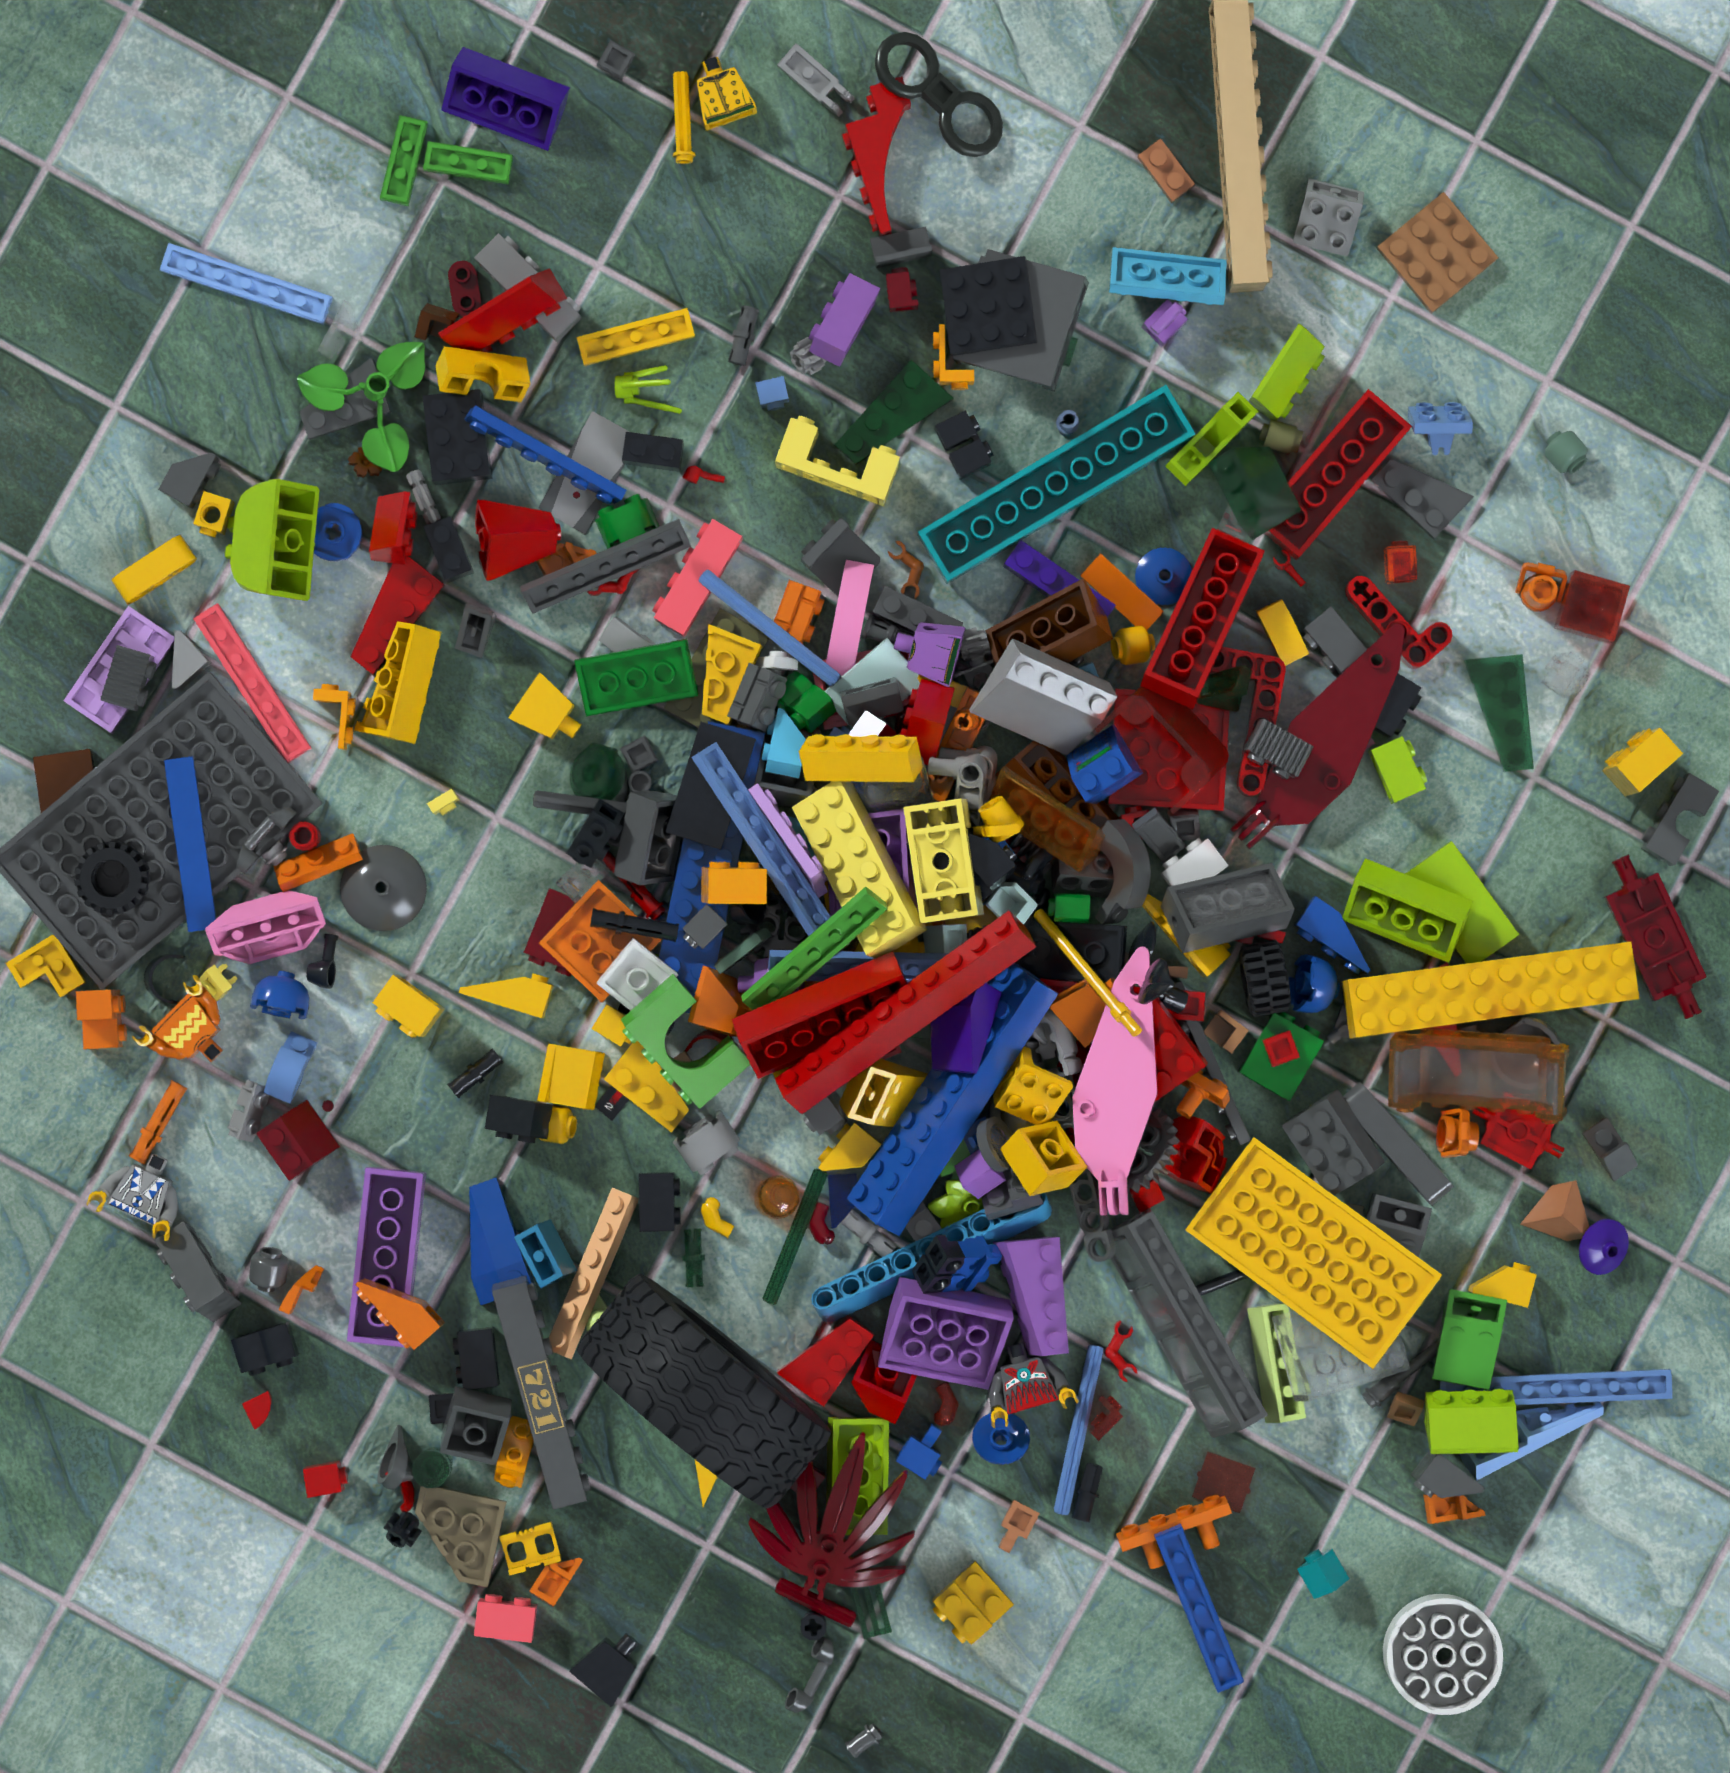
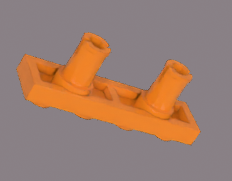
(960, 736)
(1199, 1089)
(1198, 1516)

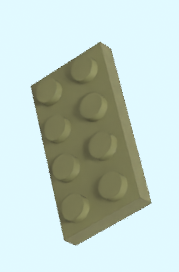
(691, 708)

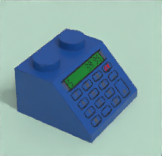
(1102, 765)

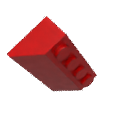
(506, 313)

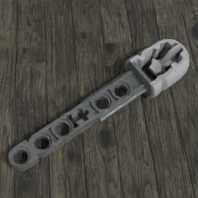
(1042, 1043)

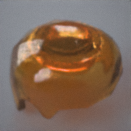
(776, 1197)

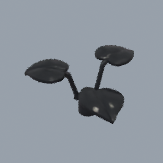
(1157, 979)

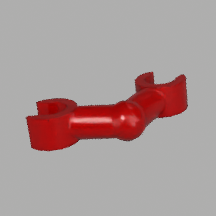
(614, 586)
(1112, 1353)

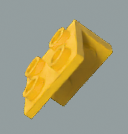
(1031, 1091)

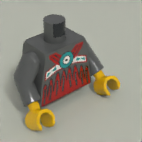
(1026, 1384)

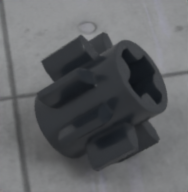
(402, 1529)

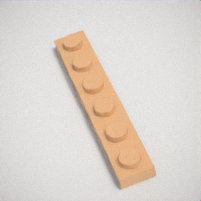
(592, 1272)

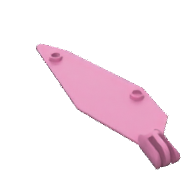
(1117, 1091)

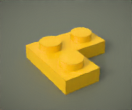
(51, 959)

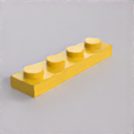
(635, 337)

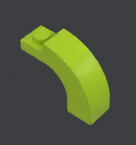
(1211, 439)

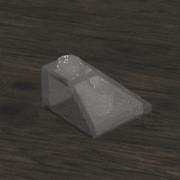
(896, 795)

